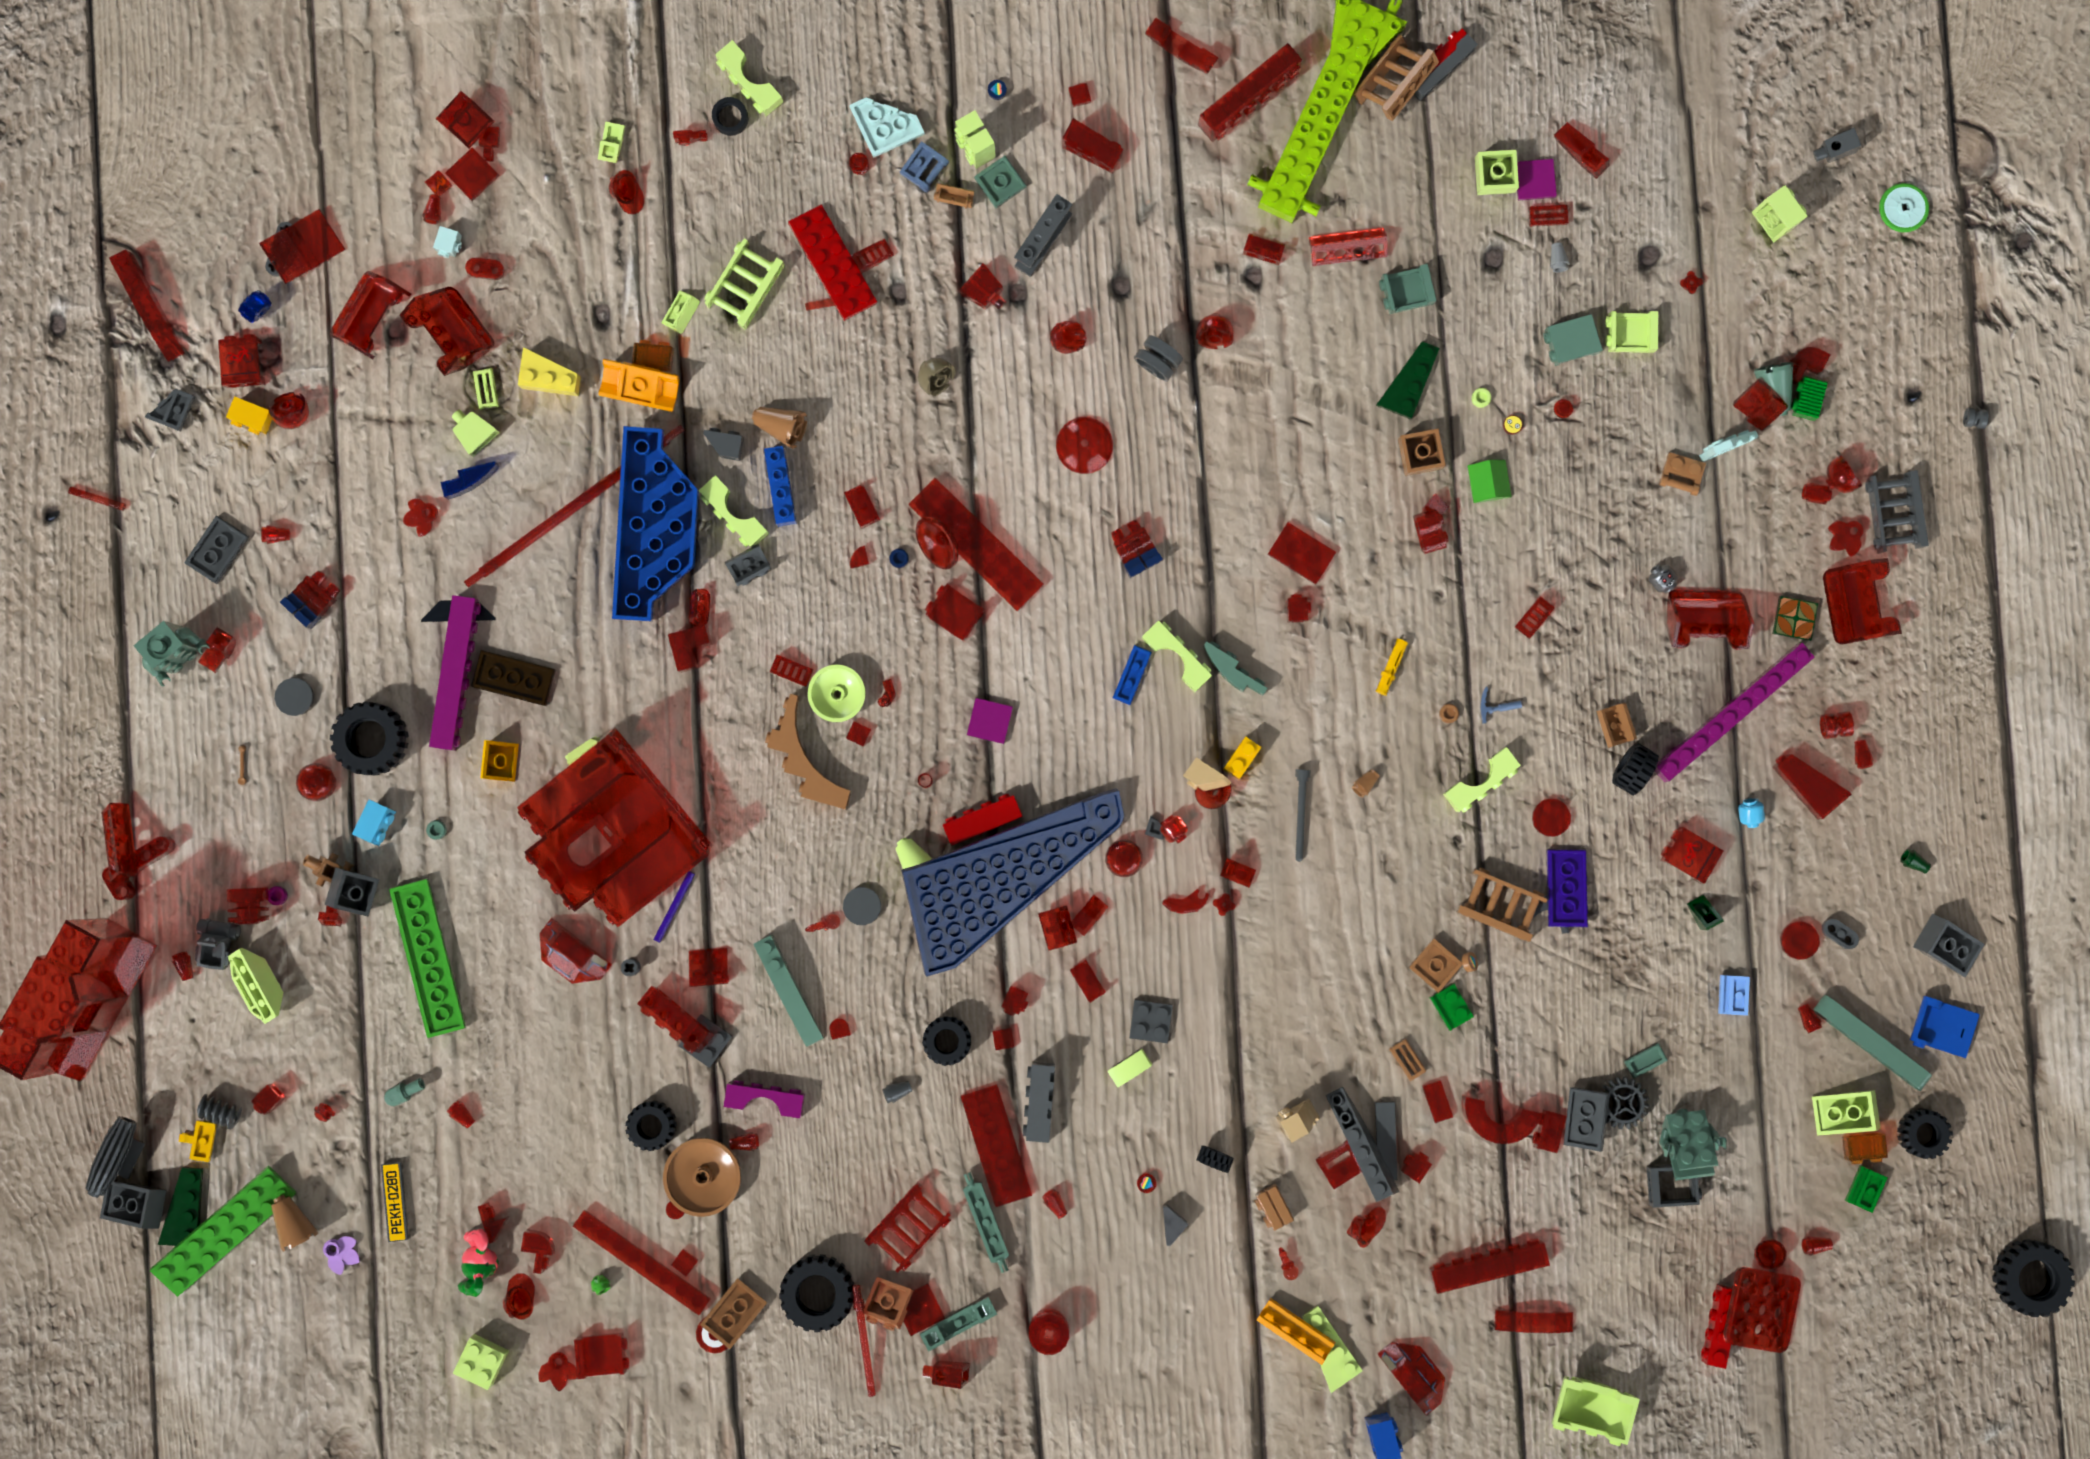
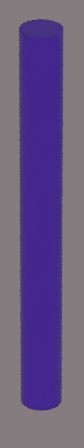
(674, 906)

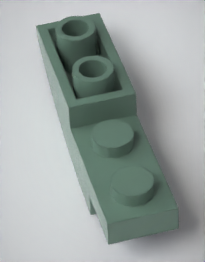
(1225, 665)

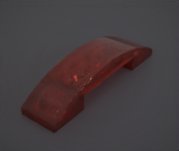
(1180, 47)
(1534, 1321)

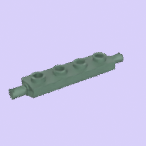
(986, 1222)

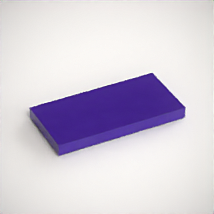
(1567, 888)

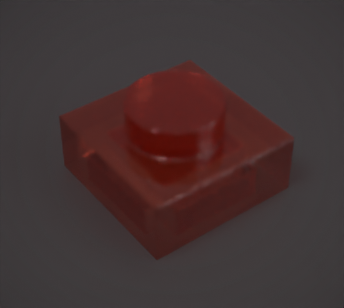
(1079, 94)

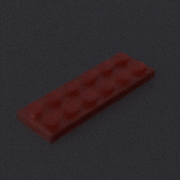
(996, 1145)

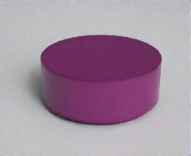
(277, 895)

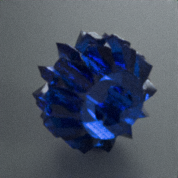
(254, 306)

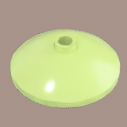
(826, 683)

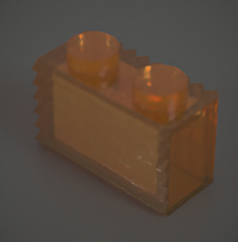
(653, 355)
(1865, 1147)

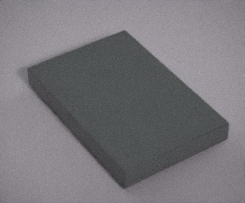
(216, 549)
(1586, 1119)

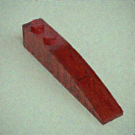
(146, 304)

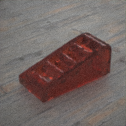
(862, 253)
(1543, 603)
(776, 663)

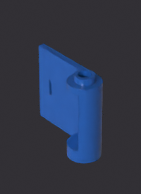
(1944, 1027)

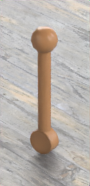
(242, 748)

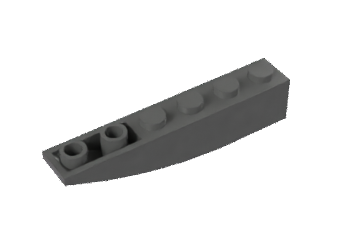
(1362, 1145)

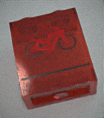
(240, 361)
(1691, 854)

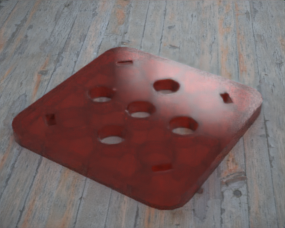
(1774, 1331)

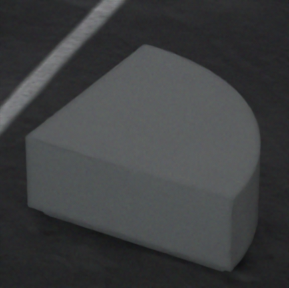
(1153, 828)

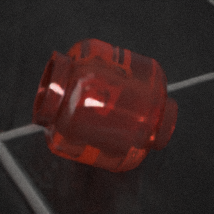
(1174, 829)

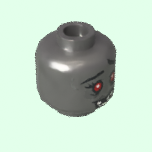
(1663, 578)

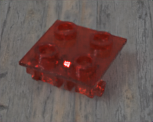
(708, 967)

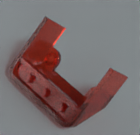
(365, 311)

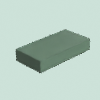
(1645, 1060)

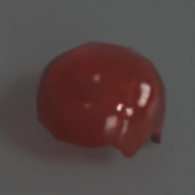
(1770, 1254)

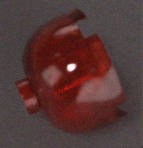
(1215, 331)
(289, 410)
(1842, 476)
(315, 782)
(1124, 858)

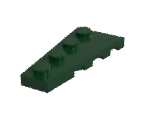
(1409, 384)
(184, 1208)

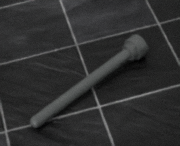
(1302, 777)

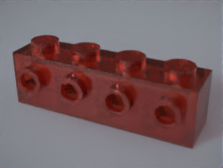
(675, 1019)

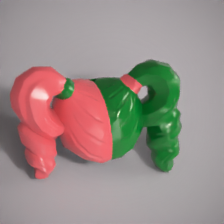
(474, 1263)

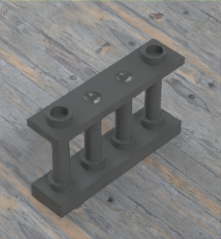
(1043, 235)
(1913, 501)

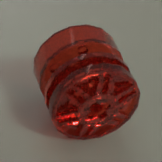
(248, 905)
(1051, 1320)

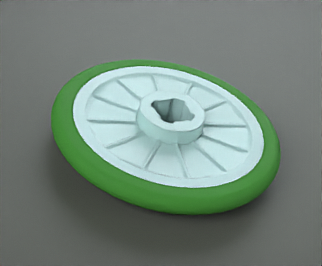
(1916, 207)

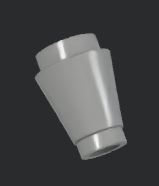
(1559, 259)

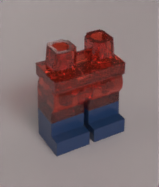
(1135, 543)
(310, 599)

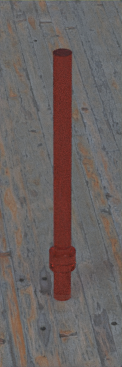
(859, 1306)

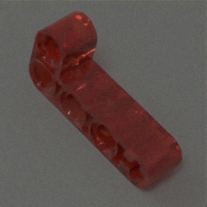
(142, 863)

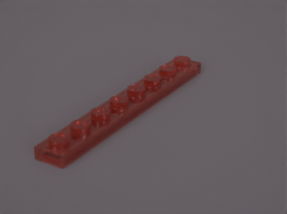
(641, 1262)

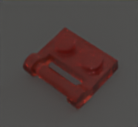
(1341, 1171)

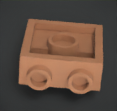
(887, 1304)

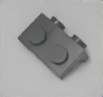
(748, 565)

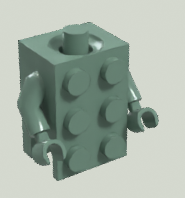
(168, 648)
(1690, 1144)

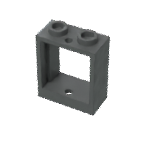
(1654, 1189)

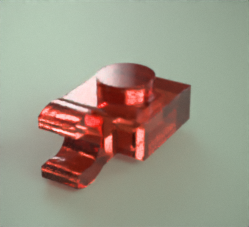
(488, 140)

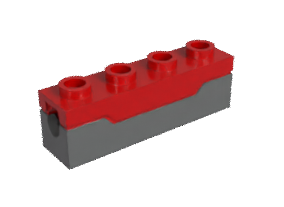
(1449, 57)

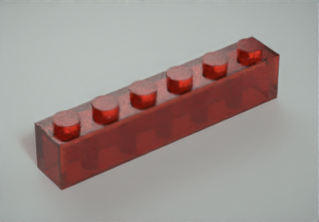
(1489, 1266)

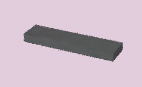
(1386, 1134)

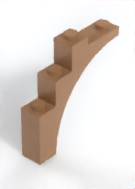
(797, 763)

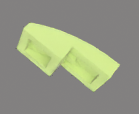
(611, 142)
(1129, 1068)

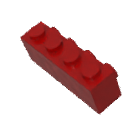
(1716, 1349)

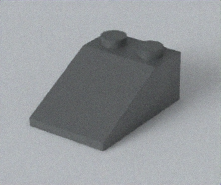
(1948, 945)
(133, 1205)

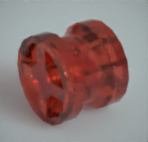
(857, 160)

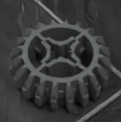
(1628, 1096)

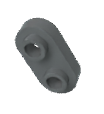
(1839, 933)

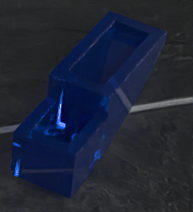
(468, 479)

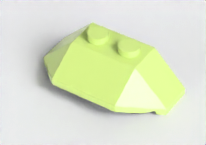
(256, 984)

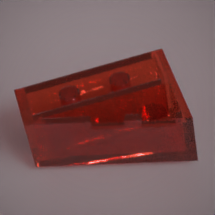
(1092, 146)

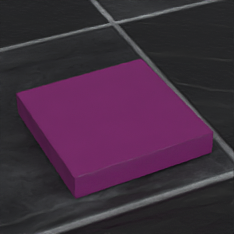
(1536, 180)
(989, 721)

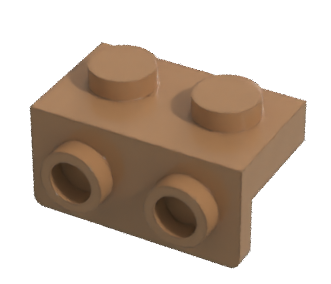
(1616, 725)

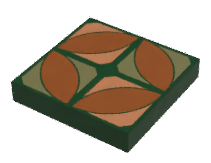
(1795, 618)

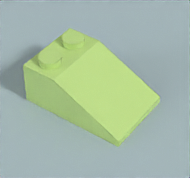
(1846, 1113)

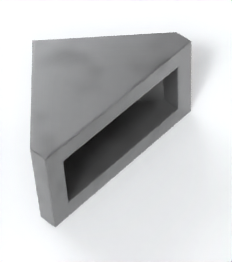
(1173, 1224)

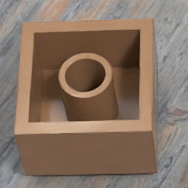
(1421, 452)

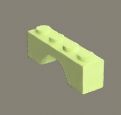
(764, 95)
(717, 494)
(1159, 638)
(1501, 765)

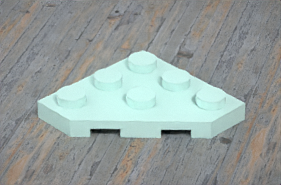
(884, 125)
(1731, 442)

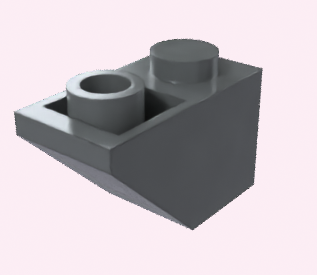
(727, 445)

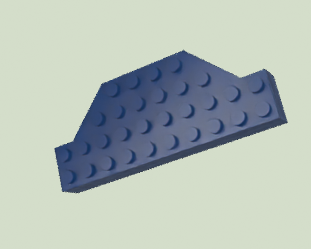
(653, 525)

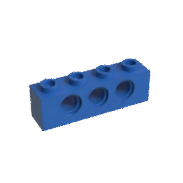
(780, 486)

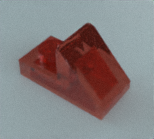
(1238, 872)
(1089, 915)
(492, 1227)

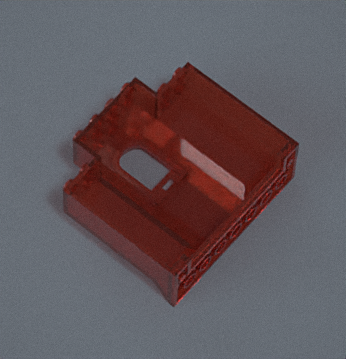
(651, 832)
(71, 999)

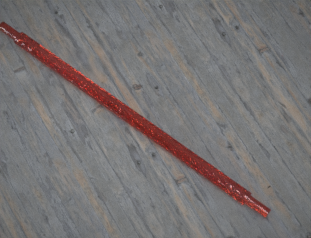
(556, 518)

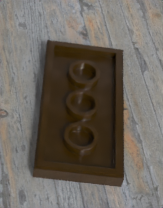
(513, 678)

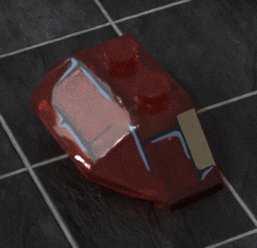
(570, 955)
(1415, 1373)

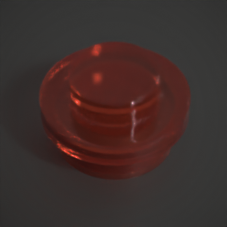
(1563, 408)

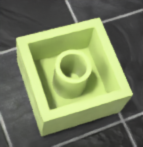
(1496, 172)
(480, 1361)

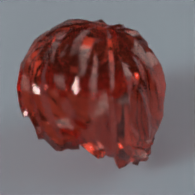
(1068, 337)

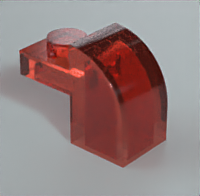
(1808, 358)
(221, 648)
(542, 1245)

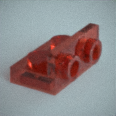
(1549, 1131)

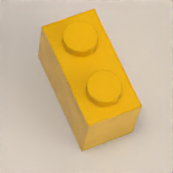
(249, 415)
(1242, 758)

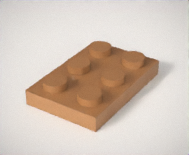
(733, 1313)

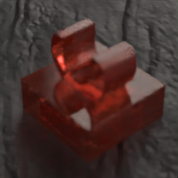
(330, 917)

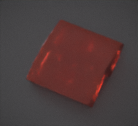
(1760, 404)

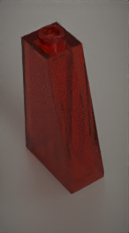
(1810, 786)

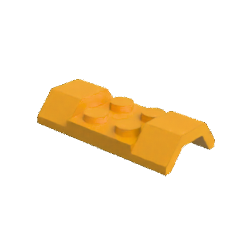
(639, 385)

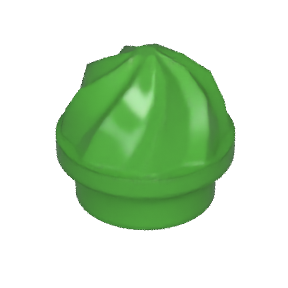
(600, 1284)

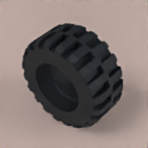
(344, 734)
(2057, 1285)
(798, 1311)

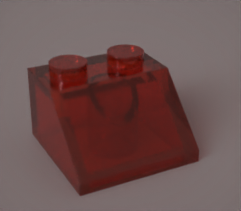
(465, 120)

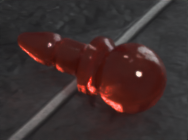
(830, 922)
(1289, 1270)

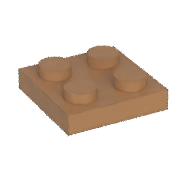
(1435, 965)

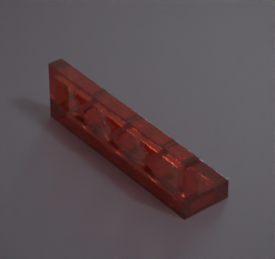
(1348, 240)
(119, 841)

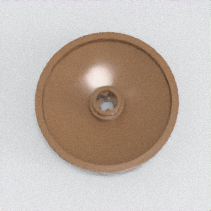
(691, 1192)

